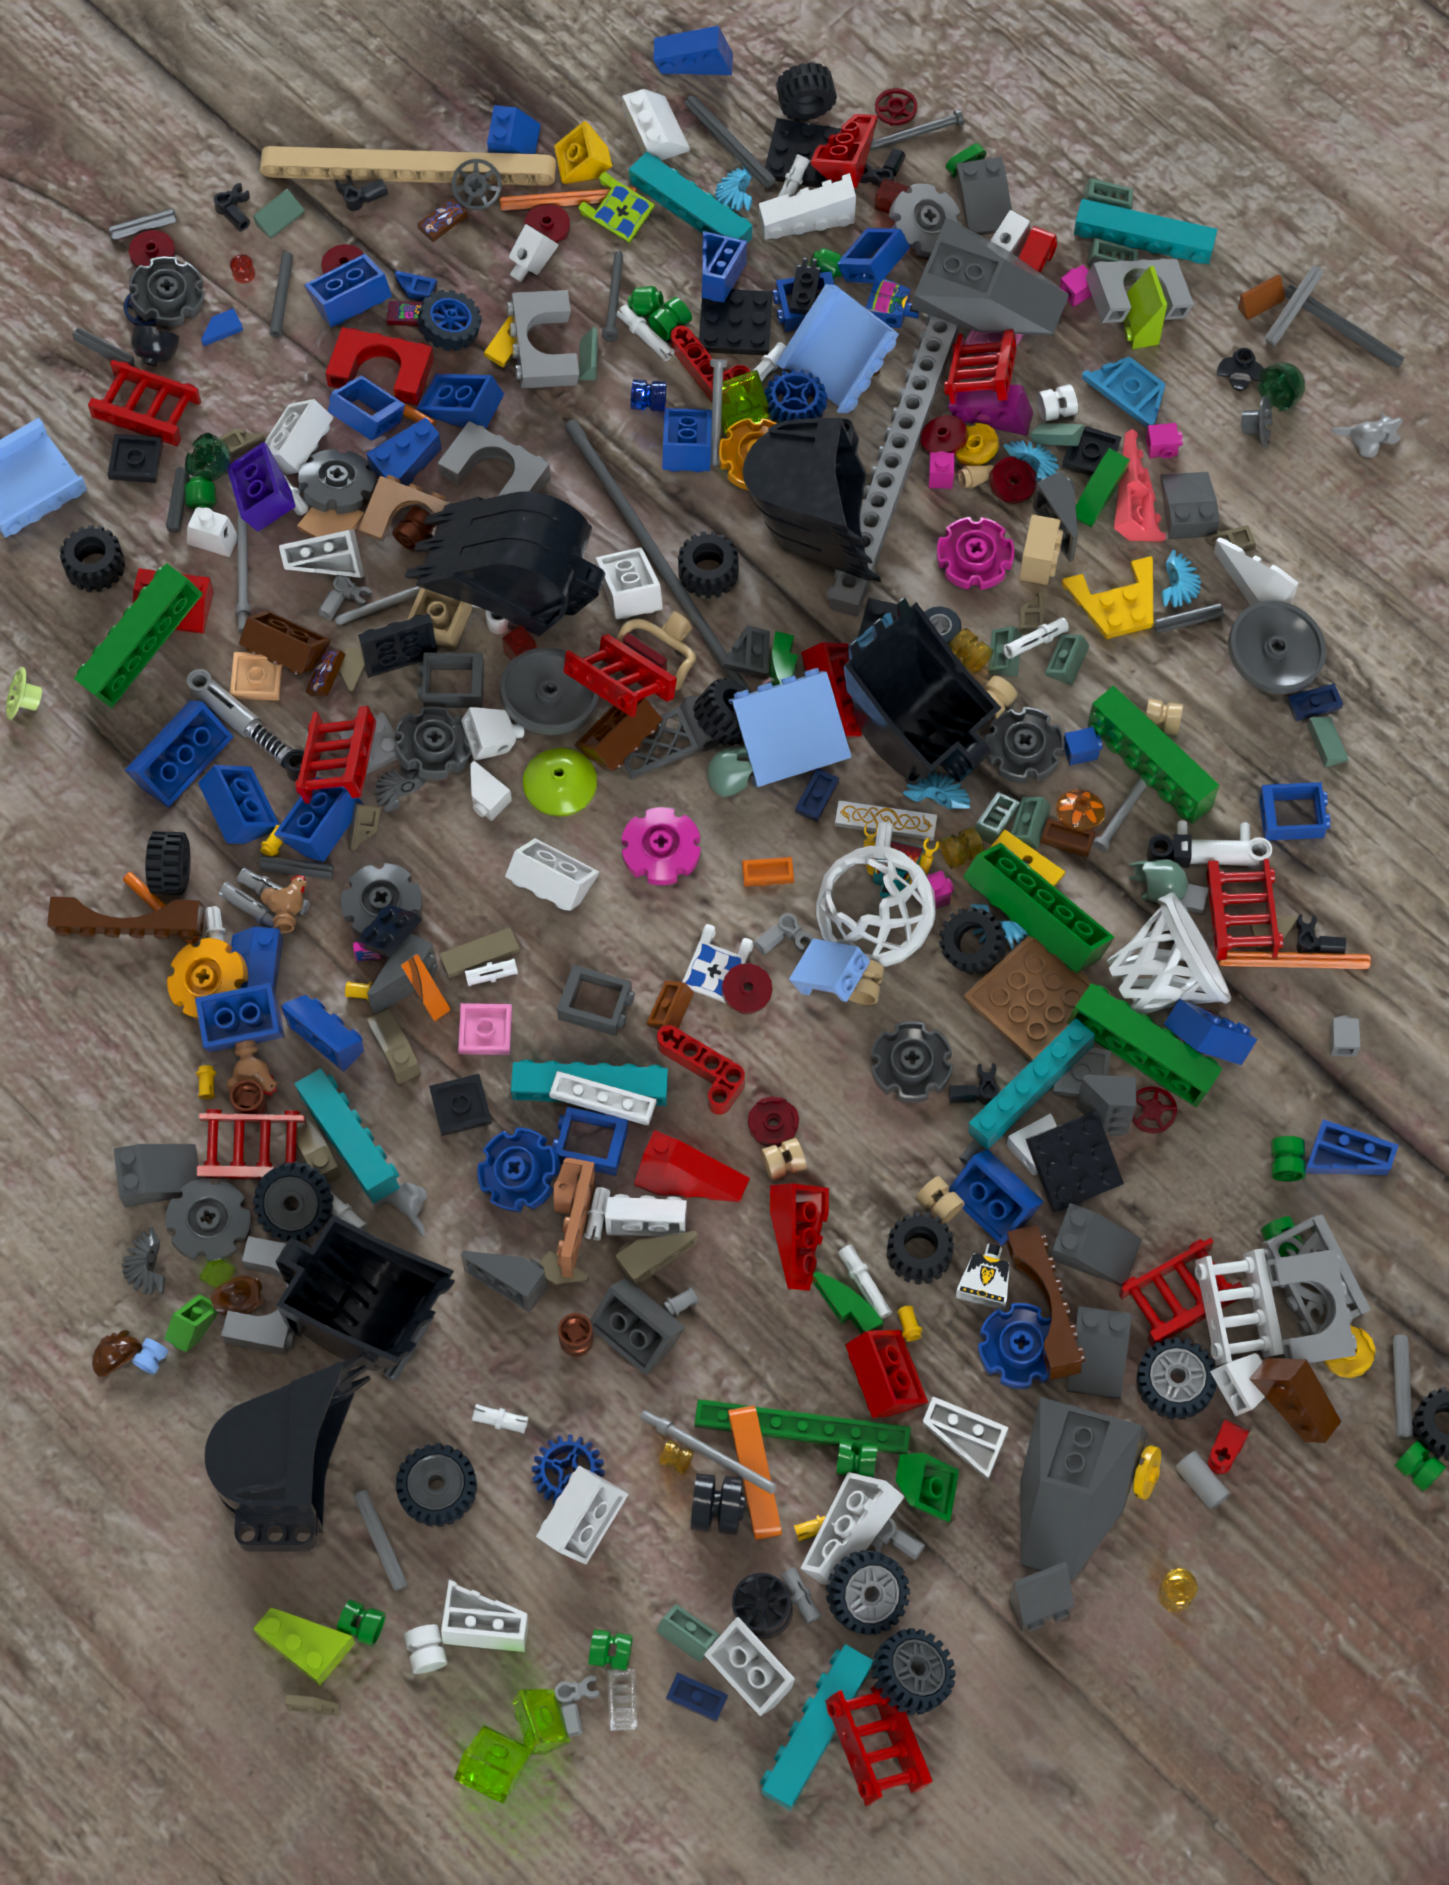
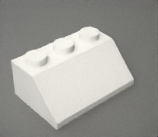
(653, 124)
(298, 434)
(551, 874)
(645, 1216)
(582, 1515)
(750, 1667)

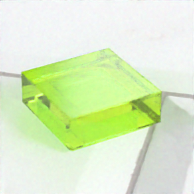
(217, 1273)

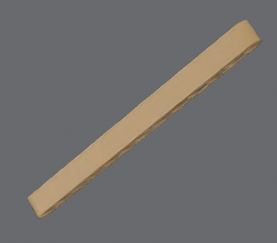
(402, 165)

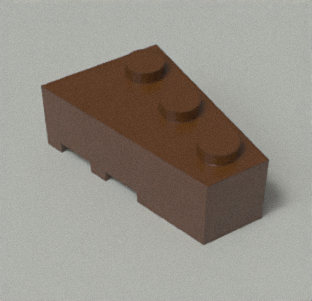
(1297, 1397)

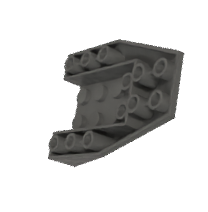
(986, 287)
(1074, 1483)

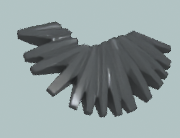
(396, 785)
(140, 1267)

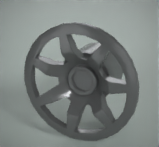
(476, 184)
(1255, 421)

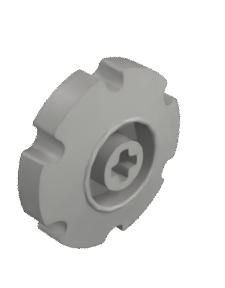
(921, 216)

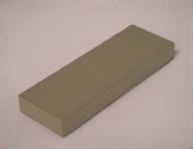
(479, 952)

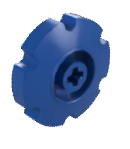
(500, 1172)
(1001, 1352)

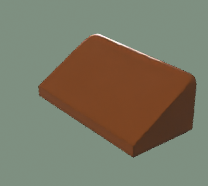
(1262, 297)
(670, 1005)

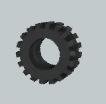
(806, 91)
(90, 542)
(708, 548)
(716, 714)
(167, 863)
(959, 926)
(924, 1228)
(1425, 1426)

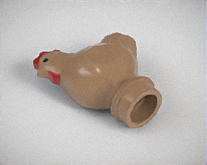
(285, 903)
(251, 1068)

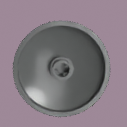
(1277, 647)
(542, 695)

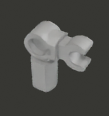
(342, 589)
(786, 927)
(901, 1540)
(566, 1694)

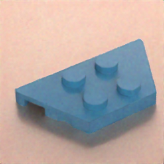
(1129, 388)

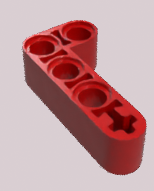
(1038, 248)
(701, 365)
(697, 1063)

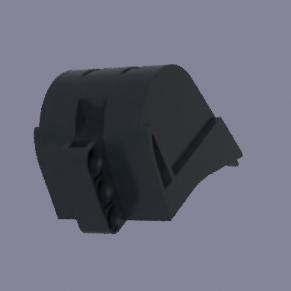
(812, 491)
(511, 558)
(917, 699)
(358, 1294)
(275, 1456)

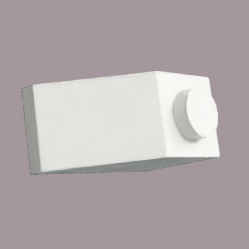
(487, 792)

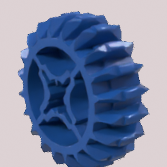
(796, 390)
(557, 1466)

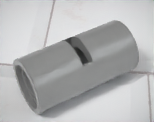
(1202, 1480)

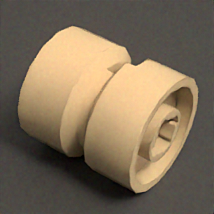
(1001, 692)
(1165, 716)
(868, 987)
(775, 1163)
(944, 1208)

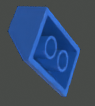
(348, 290)
(238, 803)
(319, 825)
(239, 1017)
(323, 1031)
(995, 1196)

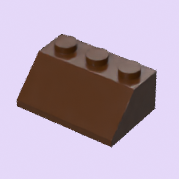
(283, 642)
(618, 735)

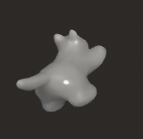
(1369, 435)
(409, 1201)

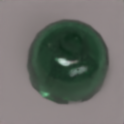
(1282, 384)
(209, 458)

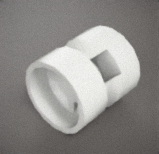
(1049, 404)
(425, 1649)

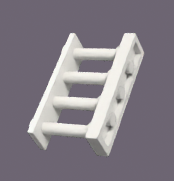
(1263, 1303)

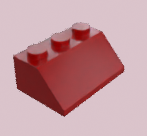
(197, 617)
(886, 1373)

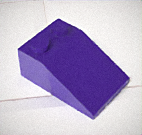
(260, 488)

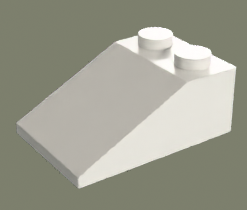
(630, 583)

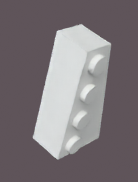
(809, 210)
(851, 1523)

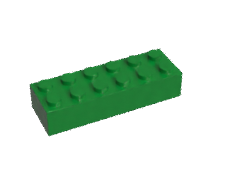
(138, 635)
(1153, 755)
(1038, 907)
(1146, 1045)

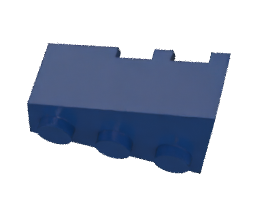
(406, 452)

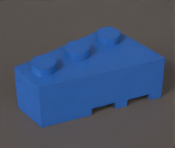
(694, 52)
(721, 265)
(1210, 1033)
(1349, 1152)

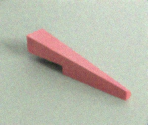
(1135, 500)

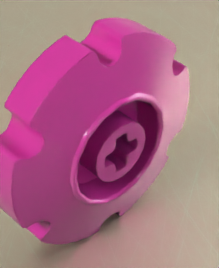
(975, 553)
(661, 828)

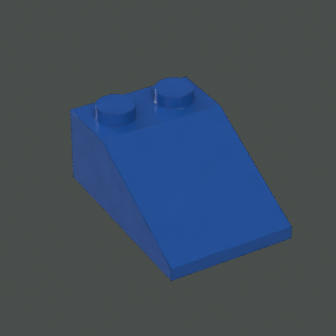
(461, 399)
(687, 440)

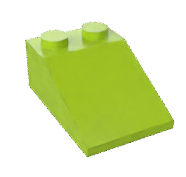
(1147, 311)

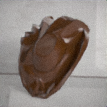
(237, 1295)
(114, 1352)

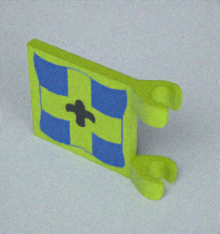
(620, 211)

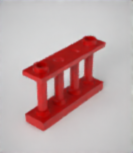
(1000, 373)
(144, 423)
(627, 661)
(355, 763)
(1222, 920)
(238, 1168)
(1182, 1317)
(901, 1735)

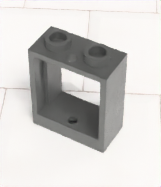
(452, 661)
(569, 1014)

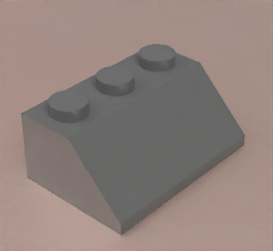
(1112, 1098)
(635, 1325)

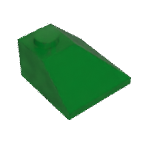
(927, 1484)

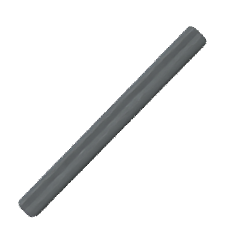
(730, 141)
(1349, 329)

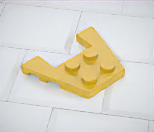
(1119, 609)

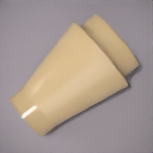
(973, 475)

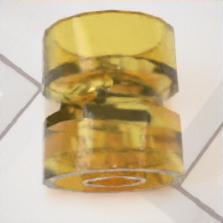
(973, 653)
(961, 847)
(1177, 1590)

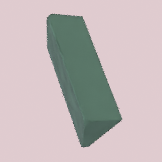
(278, 214)
(588, 355)
(1057, 434)
(1067, 658)
(999, 663)
(1327, 741)
(1031, 820)
(687, 1632)

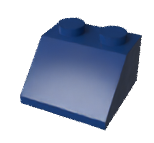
(512, 132)

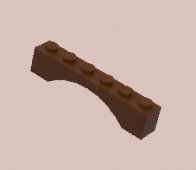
(177, 918)
(1029, 1255)

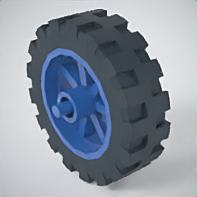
(442, 333)

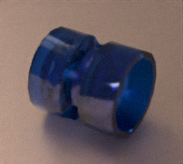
(648, 395)

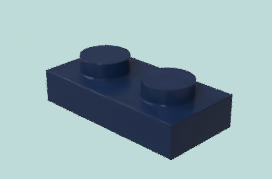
(1315, 702)
(817, 795)
(697, 1697)

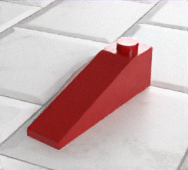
(846, 150)
(831, 659)
(681, 1170)
(797, 1221)

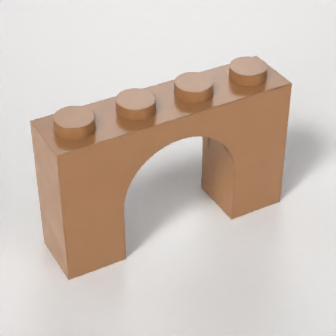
(388, 499)

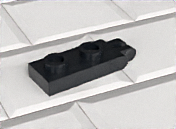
(805, 287)

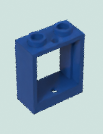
(856, 260)
(784, 287)
(388, 408)
(1295, 791)
(605, 1166)

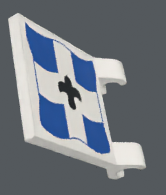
(712, 964)

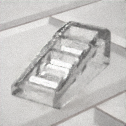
(622, 1717)

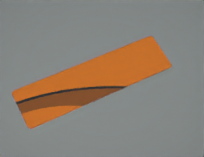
(425, 987)

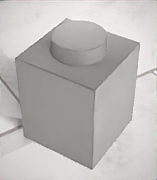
(1344, 1036)

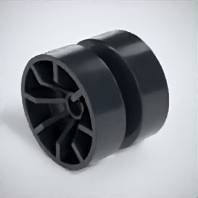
(712, 1503)
(763, 1605)

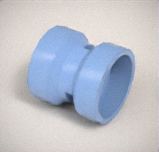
(150, 1356)

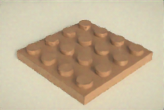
(1028, 996)

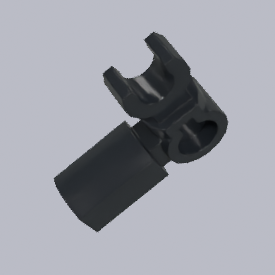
(889, 169)
(355, 198)
(226, 203)
(1309, 943)
(970, 1093)

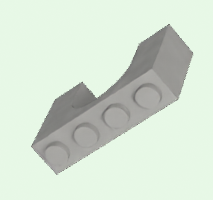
(1107, 287)
(534, 367)
(478, 444)
(1323, 1272)
(259, 1332)

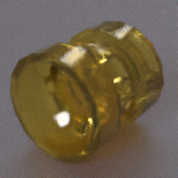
(676, 1457)

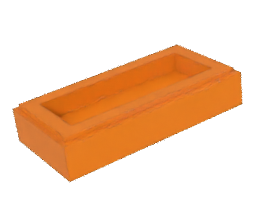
(768, 871)

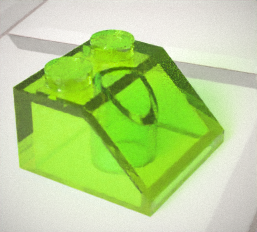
(743, 399)
(540, 1720)
(492, 1764)

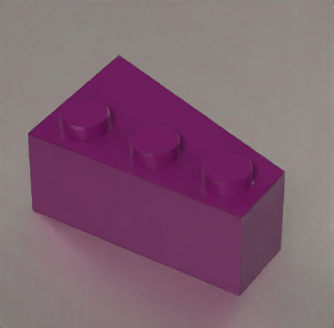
(1005, 415)

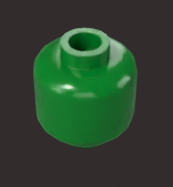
(827, 261)
(645, 300)
(200, 493)

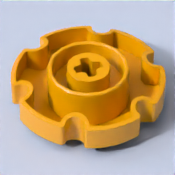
(738, 443)
(197, 964)

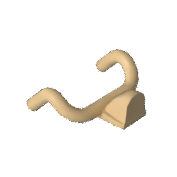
(673, 634)

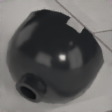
(154, 345)

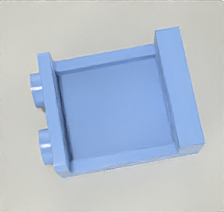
(829, 968)

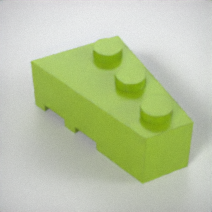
(303, 1643)

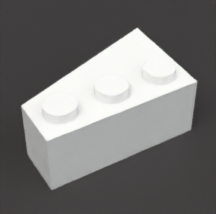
(325, 554)
(967, 1434)
(482, 1622)

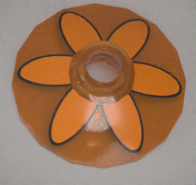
(1080, 809)

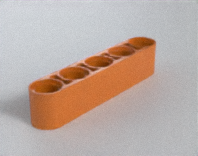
(752, 1455)

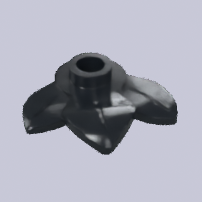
(1240, 372)

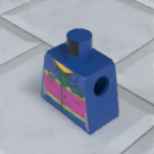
(891, 303)

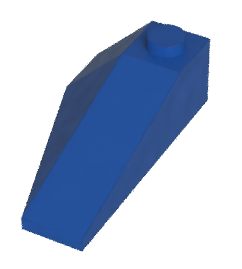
(262, 954)

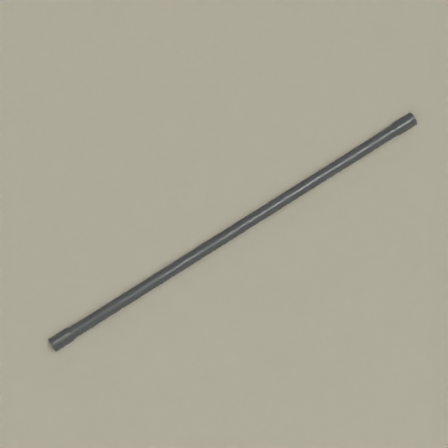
(580, 439)

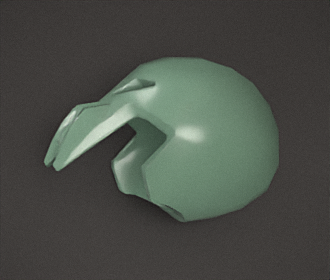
(727, 774)
(1161, 878)

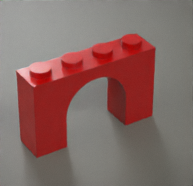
(356, 347)

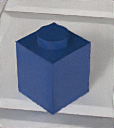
(1082, 746)

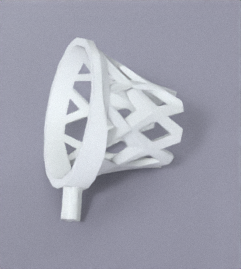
(893, 859)
(1165, 987)

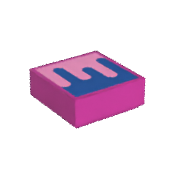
(363, 954)

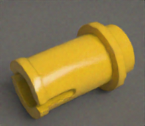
(271, 845)
(357, 990)
(206, 1082)
(910, 1327)
(809, 1528)

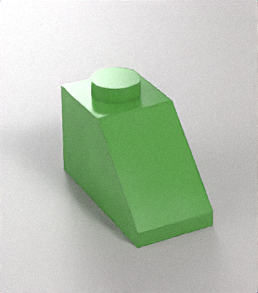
(190, 1323)

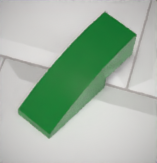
(1101, 487)
(782, 661)
(847, 1304)

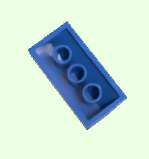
(179, 752)

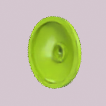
(560, 794)

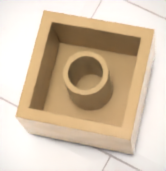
(1041, 550)
(446, 613)

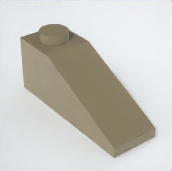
(394, 1046)
(315, 1149)
(652, 1254)

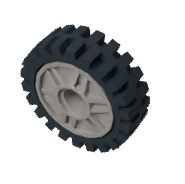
(1173, 1398)
(848, 1589)

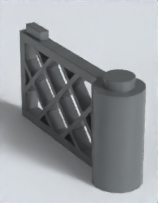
(693, 733)

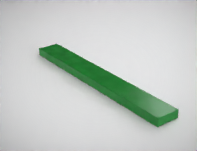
(808, 1427)

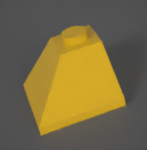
(582, 155)

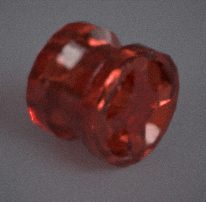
(244, 263)

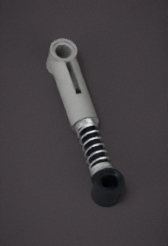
(242, 720)

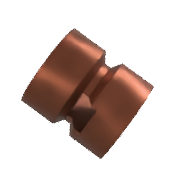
(412, 528)
(248, 1098)
(575, 1334)

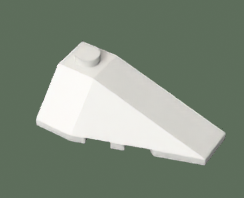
(1252, 577)

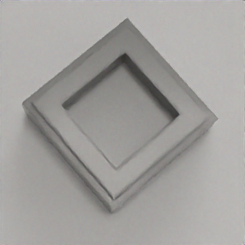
(1195, 898)

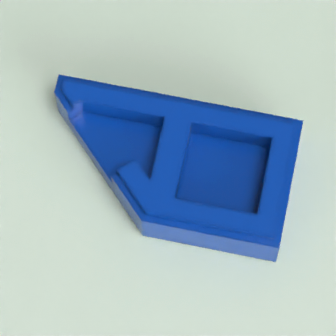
(416, 286)
(222, 326)

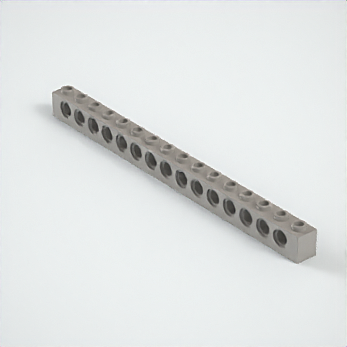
(851, 599)

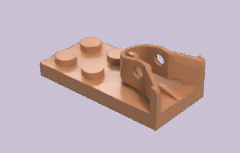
(574, 1200)

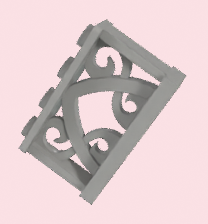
(1323, 1240)

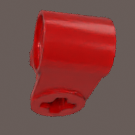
(1227, 1444)

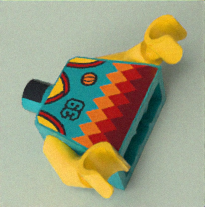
(915, 853)

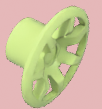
(25, 695)

